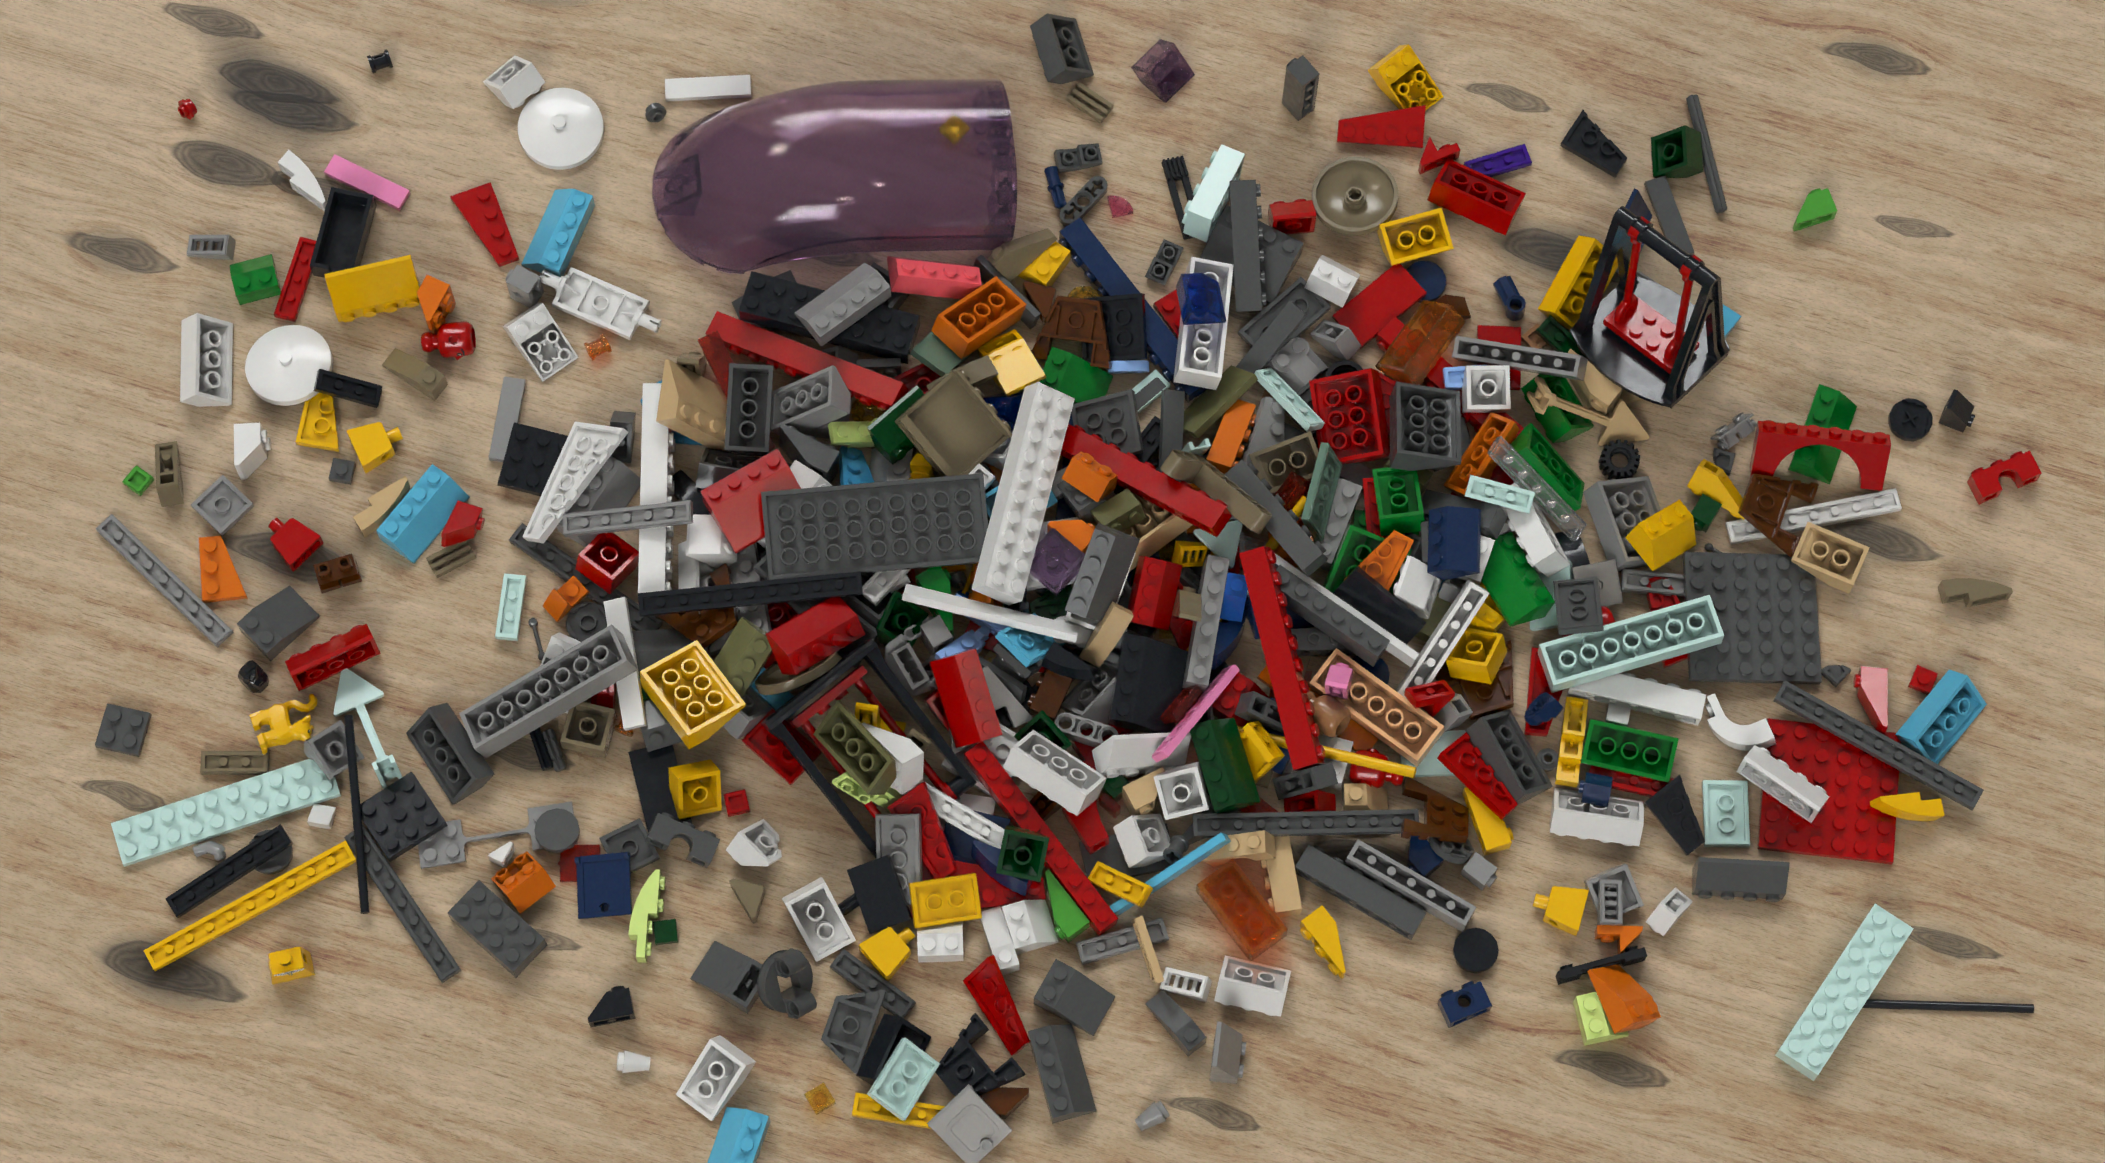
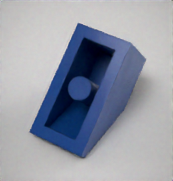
(1234, 598)

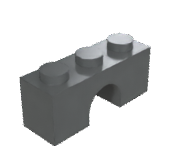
(701, 844)

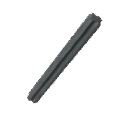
(1707, 154)

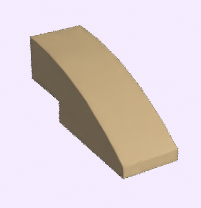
(381, 506)
(1106, 634)

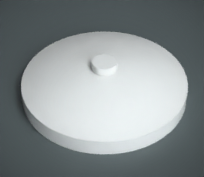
(560, 128)
(286, 364)

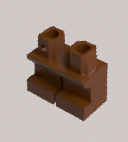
(340, 568)

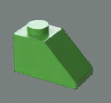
(1816, 209)

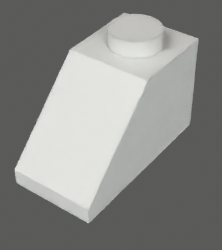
(1668, 911)

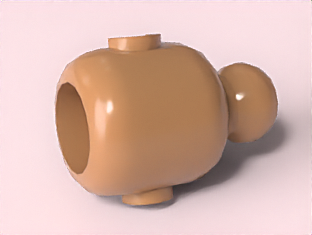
(1330, 714)

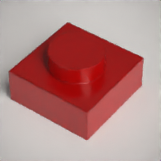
(1923, 680)

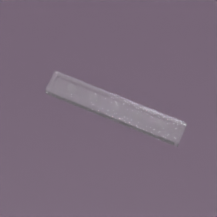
(1545, 496)

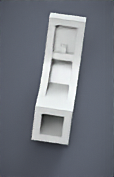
(1734, 735)

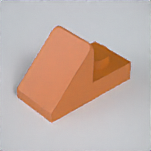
(565, 598)
(1623, 934)

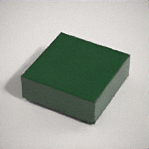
(665, 932)

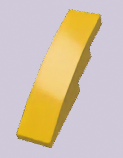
(1571, 741)

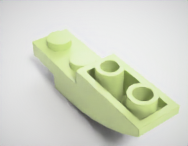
(851, 433)
(850, 786)
(646, 907)

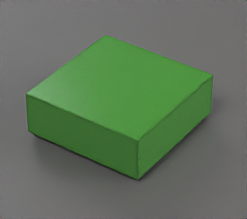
(138, 480)

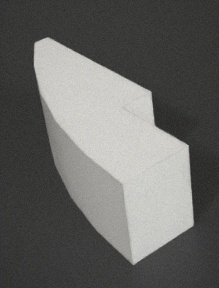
(302, 179)

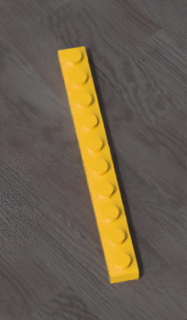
(250, 906)

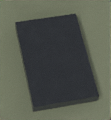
(879, 894)

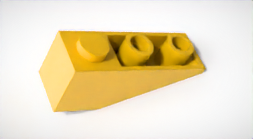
(1714, 483)
(1324, 934)

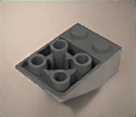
(809, 452)
(729, 976)

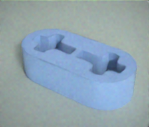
(1129, 366)

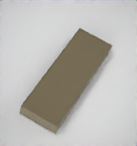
(234, 762)

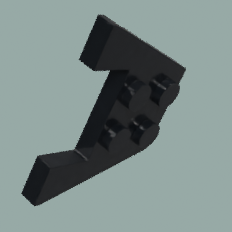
(964, 1065)

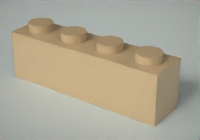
(1282, 880)

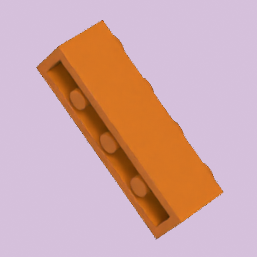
(1231, 435)

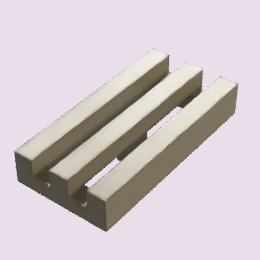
(1075, 92)
(438, 573)

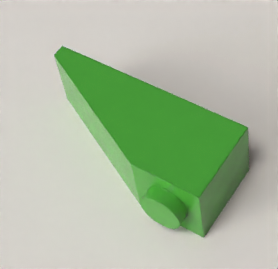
(1066, 914)

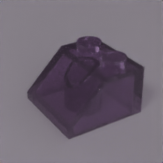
(1056, 561)

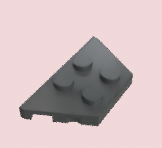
(852, 1026)

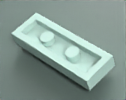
(1499, 494)
(510, 607)

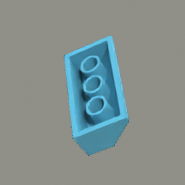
(559, 231)
(421, 514)
(1942, 717)
(739, 1136)

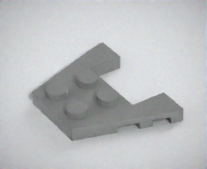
(1001, 698)

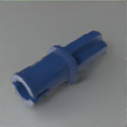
(1055, 186)

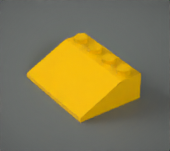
(373, 288)
(691, 693)

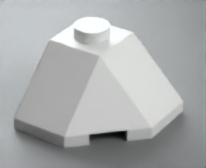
(755, 845)

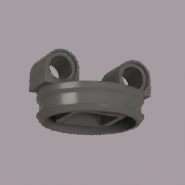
(794, 1000)

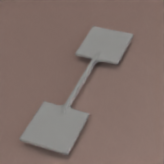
(448, 844)

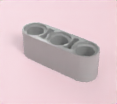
(1080, 723)

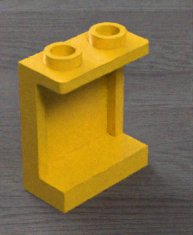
(1260, 749)

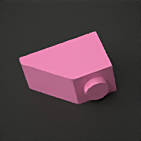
(1338, 680)

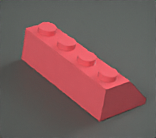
(932, 277)

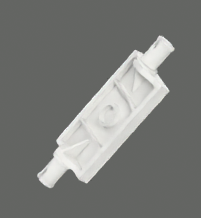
(600, 303)

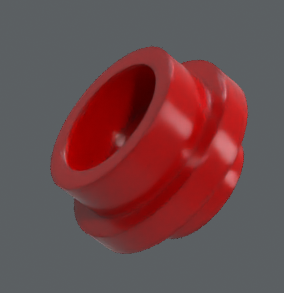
(187, 108)

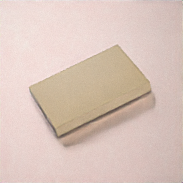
(1147, 949)

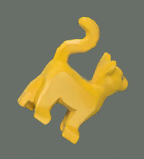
(279, 721)

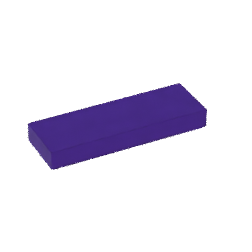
(1501, 161)

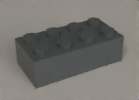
(497, 928)

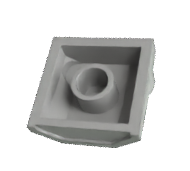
(1297, 363)
(330, 750)
(1630, 895)

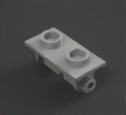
(1741, 425)

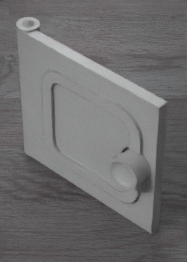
(967, 1122)

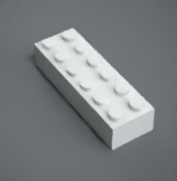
(1203, 345)

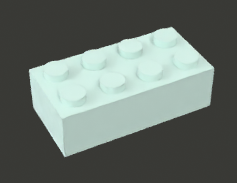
(1212, 193)

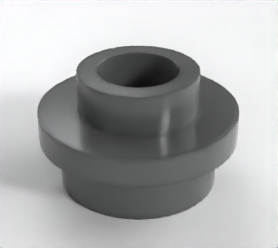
(655, 112)
(1548, 765)

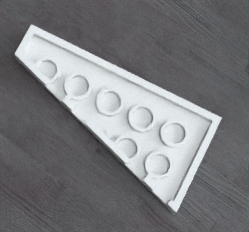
(578, 463)

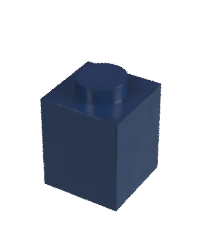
(1595, 789)

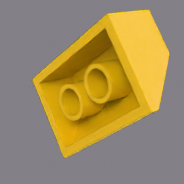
(1415, 237)
(1664, 535)

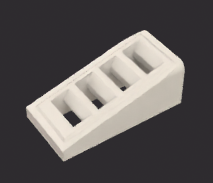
(1204, 980)

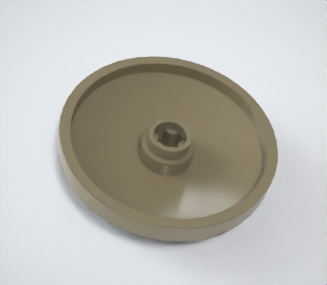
(1355, 196)
(774, 682)

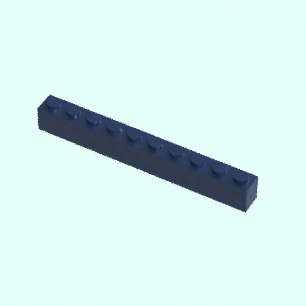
(1111, 280)

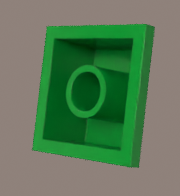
(255, 279)

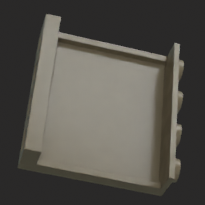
(954, 425)

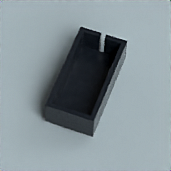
(343, 231)

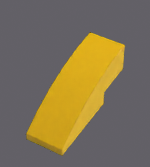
(1909, 807)

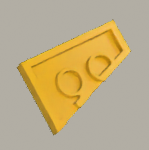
(318, 424)

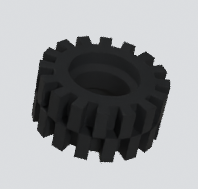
(1619, 448)

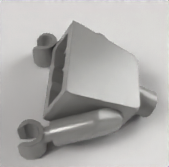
(906, 665)

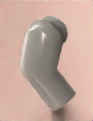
(212, 848)

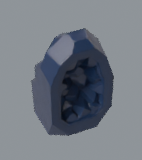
(1542, 709)

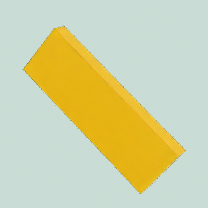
(1120, 884)

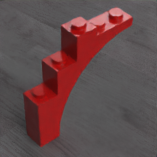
(1088, 822)

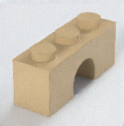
(1251, 845)

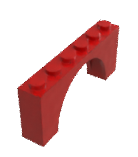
(1777, 440)

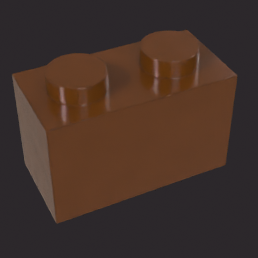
(1050, 694)

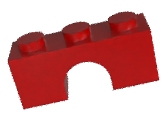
(2020, 468)

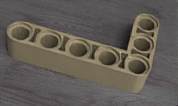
(1196, 469)

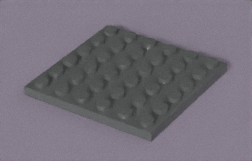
(1765, 617)

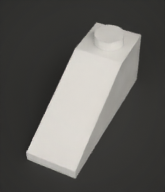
(999, 940)

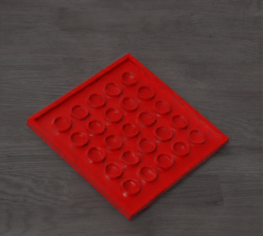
(1851, 777)

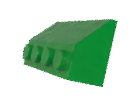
(1827, 410)
(1549, 465)
(1515, 583)
(1629, 750)

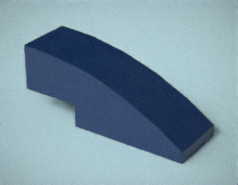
(1227, 640)
(987, 858)

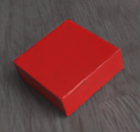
(736, 803)

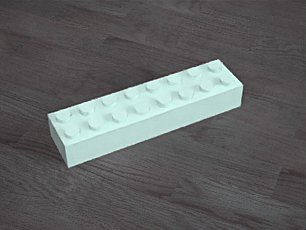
(1630, 643)
(1844, 992)

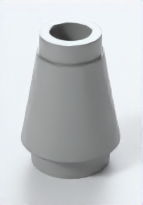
(1152, 1116)

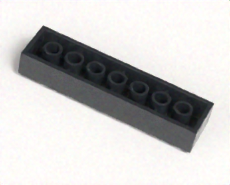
(879, 333)

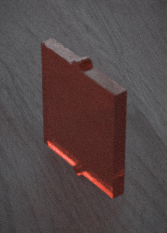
(567, 865)

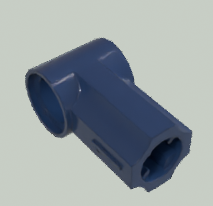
(1509, 297)

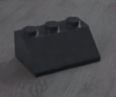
(885, 1041)

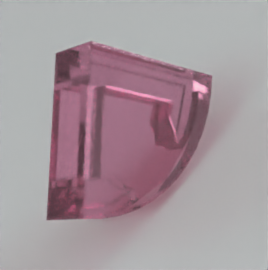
(1119, 206)

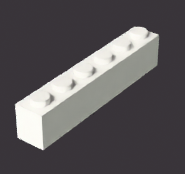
(1445, 636)
(1645, 696)

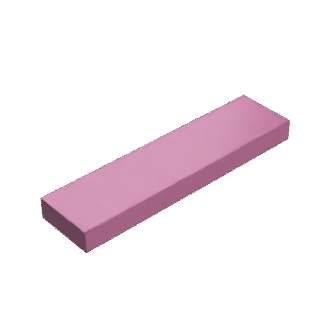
(367, 182)

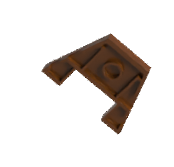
(1075, 321)
(1766, 505)
(708, 624)
(1483, 697)
(1442, 815)

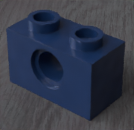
(1456, 1014)

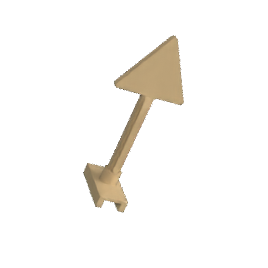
(1619, 425)

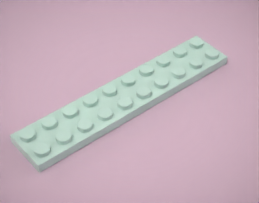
(222, 811)

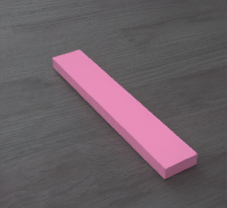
(1195, 713)

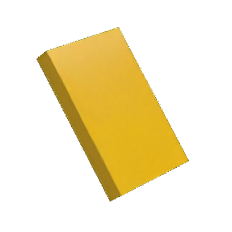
(945, 900)

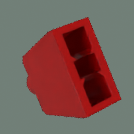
(294, 541)

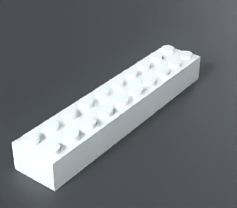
(655, 488)
(1023, 494)

